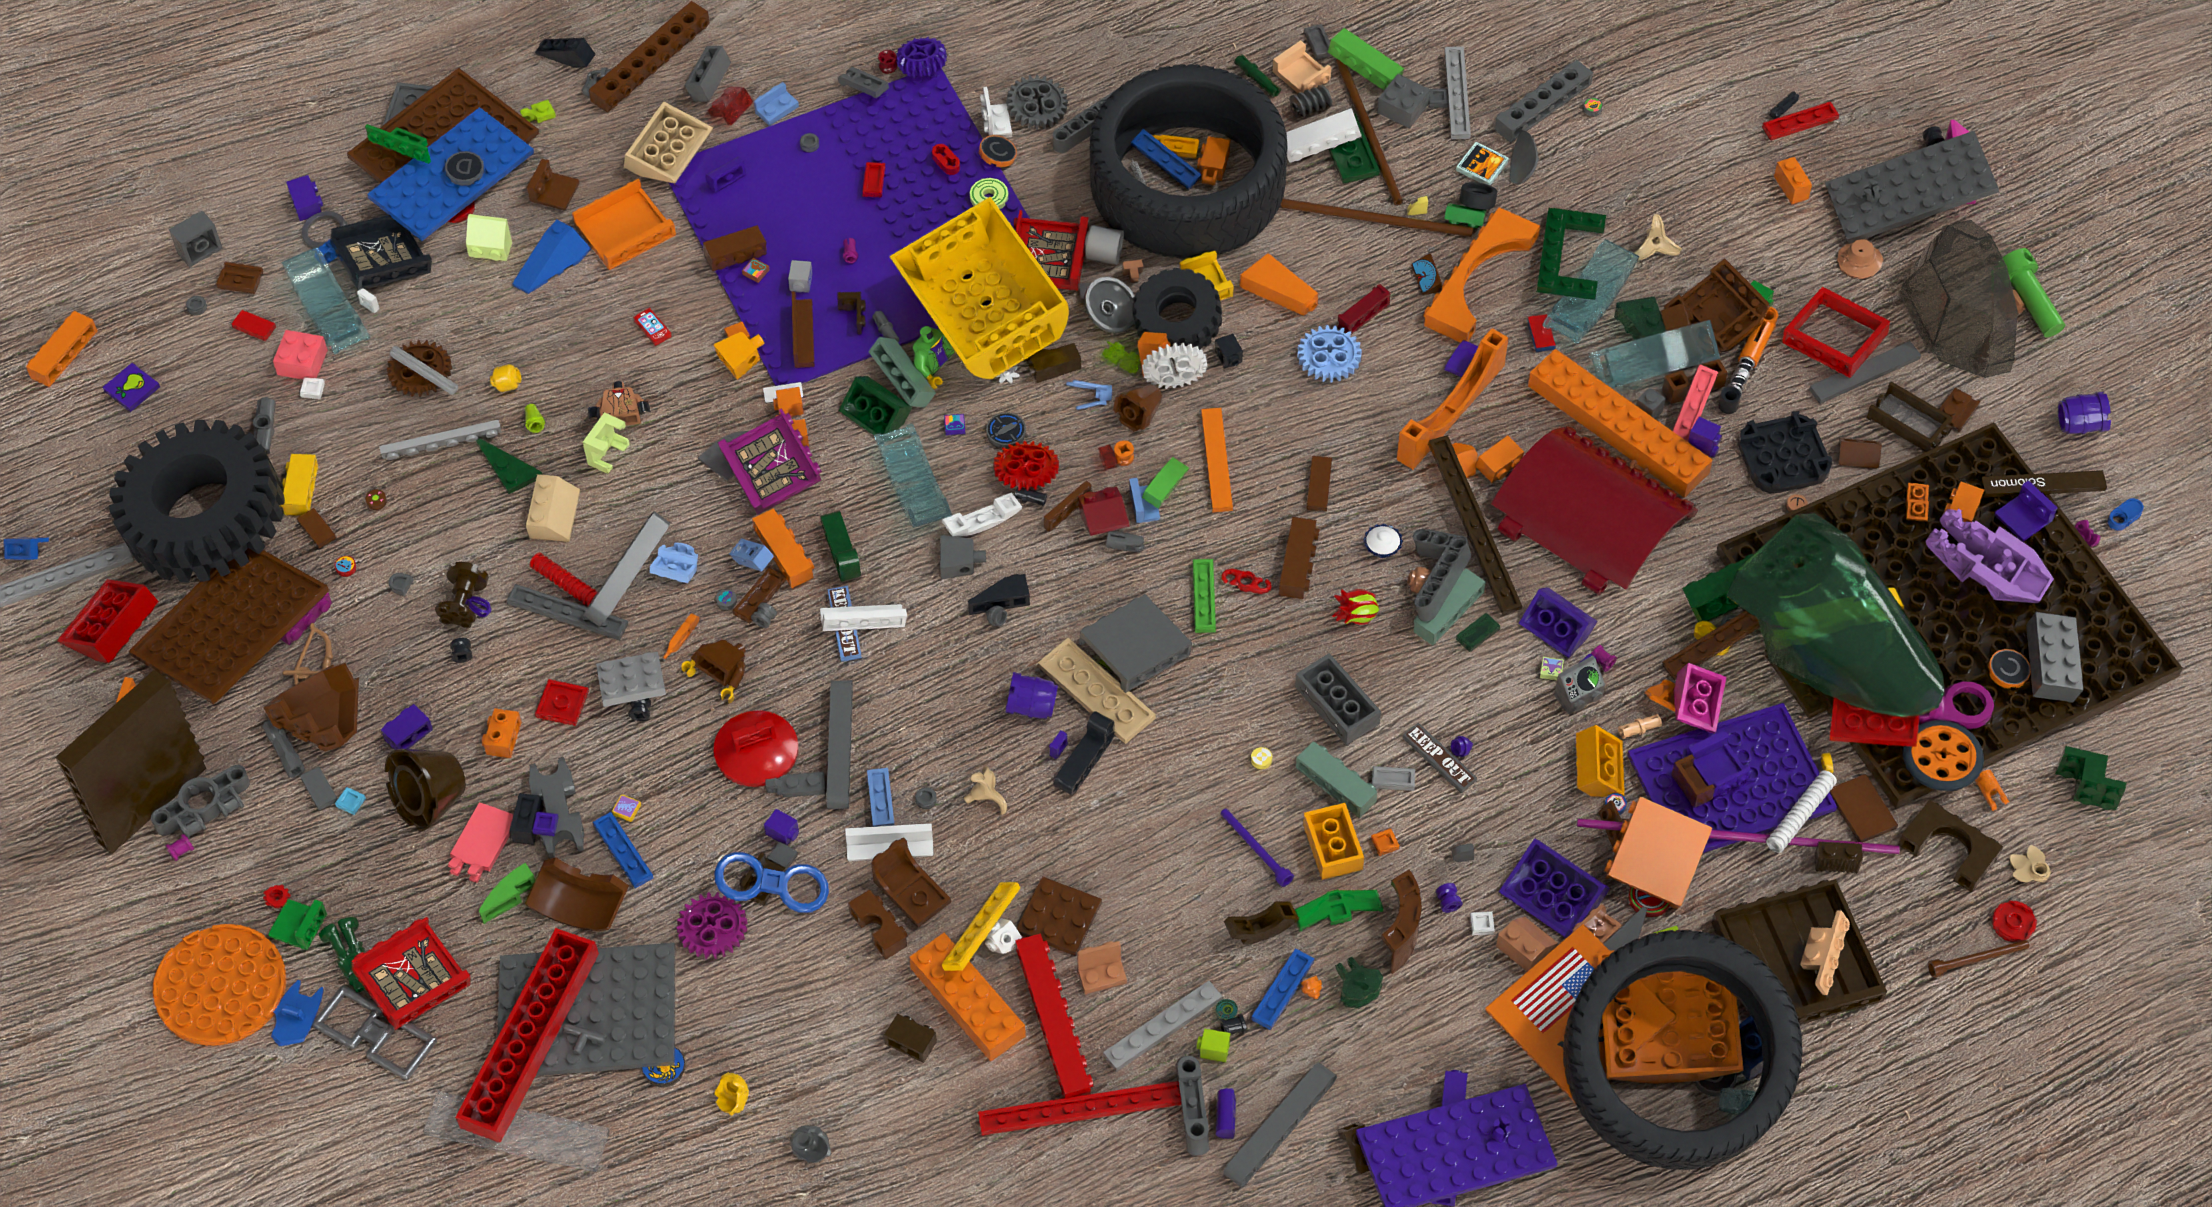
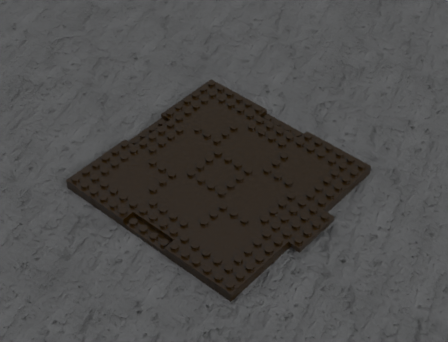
(1963, 621)

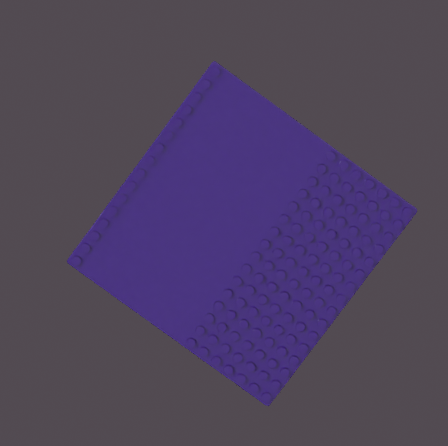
(816, 202)

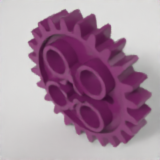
(711, 925)

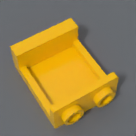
(1210, 268)

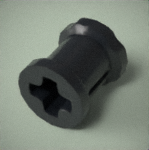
(1233, 1025)

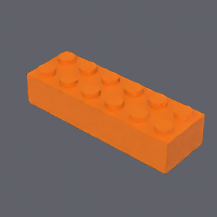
(968, 999)

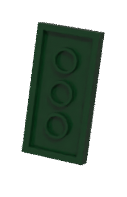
(1354, 159)

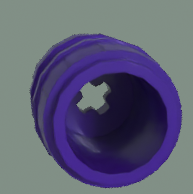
(2084, 413)
(1031, 696)

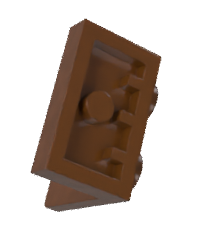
(551, 188)

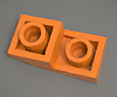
(1917, 502)

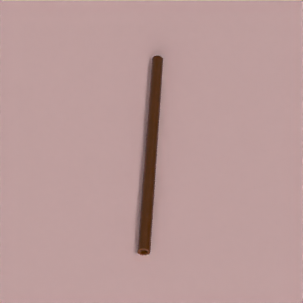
(1370, 133)
(1377, 217)

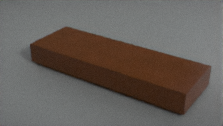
(1319, 483)
(1065, 507)
(761, 592)

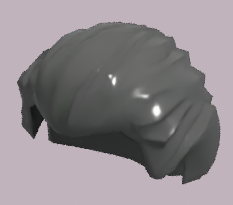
(810, 1144)

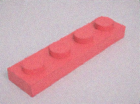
(1694, 401)

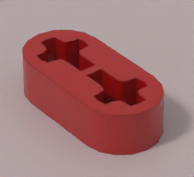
(942, 161)

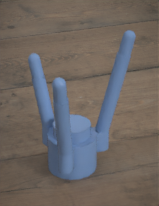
(1102, 392)

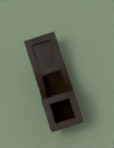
(1262, 925)

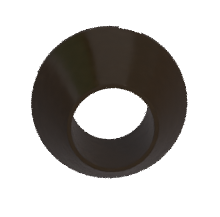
(423, 784)

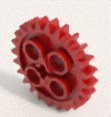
(1026, 465)

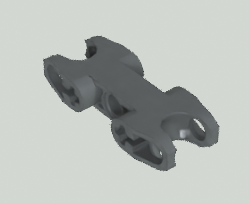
(553, 792)

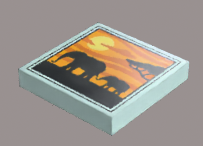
(1482, 164)

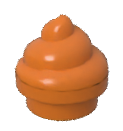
(1312, 987)

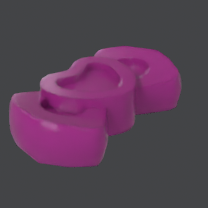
(2087, 533)

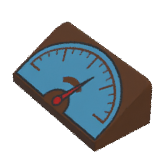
(1427, 275)

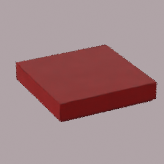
(562, 702)

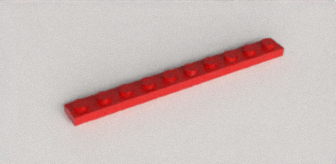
(1079, 1108)

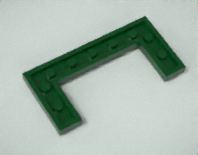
(1549, 279)

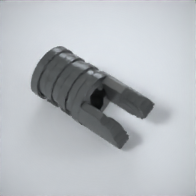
(1125, 541)

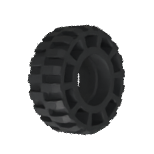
(1178, 287)

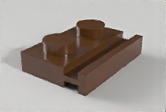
(239, 277)
(1960, 407)

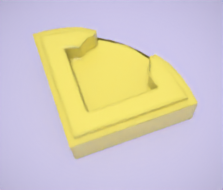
(1418, 207)

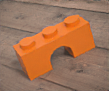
(791, 403)

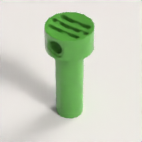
(2022, 276)

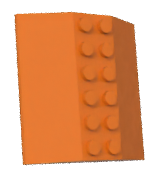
(1692, 1047)

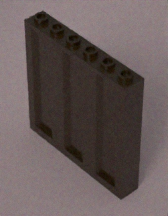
(1778, 933)

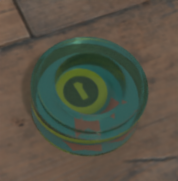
(1226, 1009)

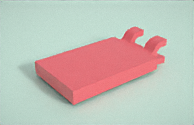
(481, 841)

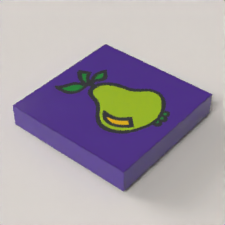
(131, 387)

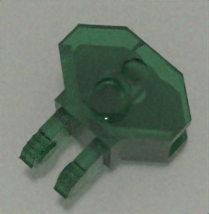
(1359, 984)

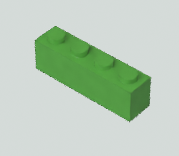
(1364, 59)

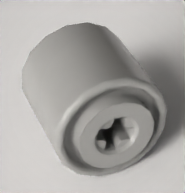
(1103, 244)

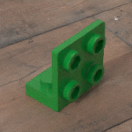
(298, 923)

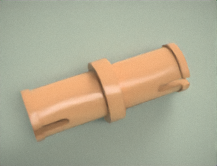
(1640, 726)

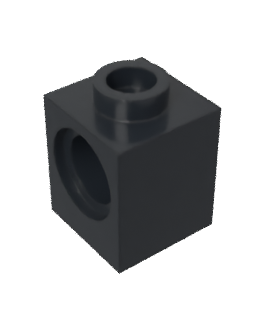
(1228, 351)

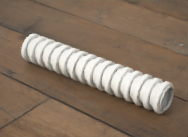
(1801, 811)

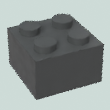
(1403, 101)
(195, 238)

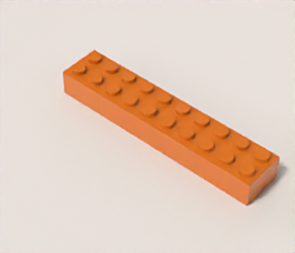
(1620, 423)

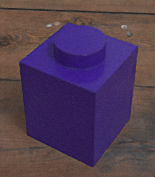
(781, 827)

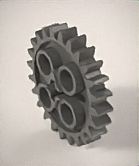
(1025, 107)

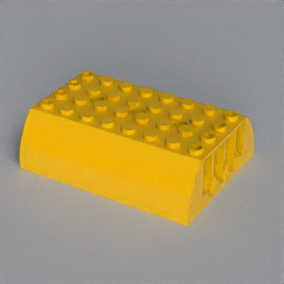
(1024, 304)

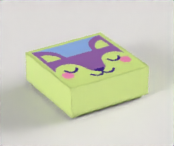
(1551, 668)

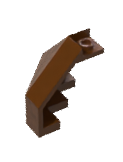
(319, 708)

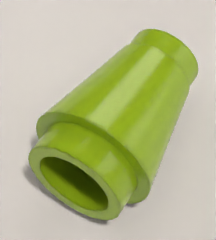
(533, 419)

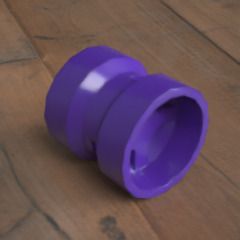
(1448, 895)

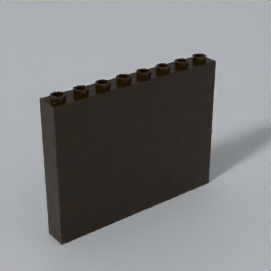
(132, 761)

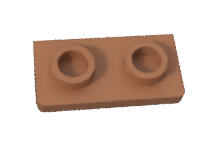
(1600, 924)

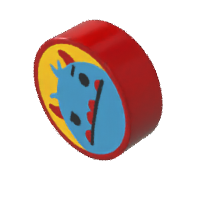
(345, 566)

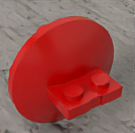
(755, 748)

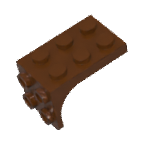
(907, 883)

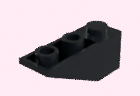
(568, 51)

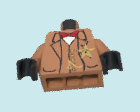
(620, 403)

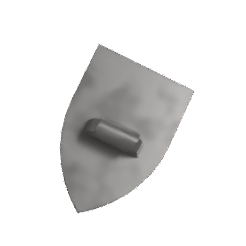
(715, 459)

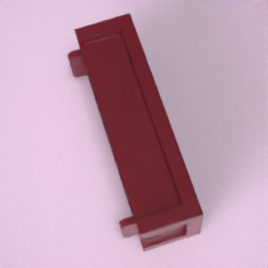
(1364, 309)

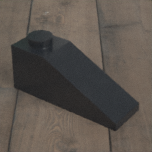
(1007, 593)

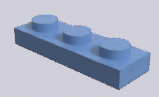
(880, 797)

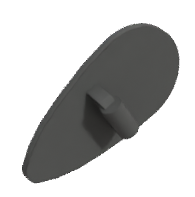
(1523, 158)

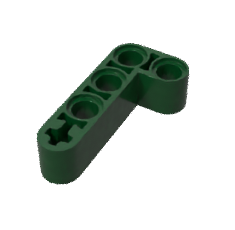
(840, 546)

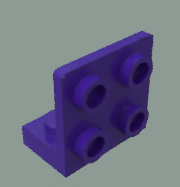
(2027, 512)

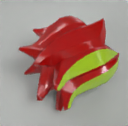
(1356, 606)

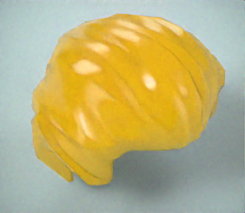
(731, 1093)

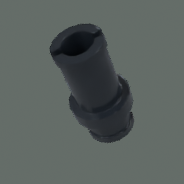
(1031, 496)

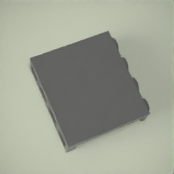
(1137, 642)

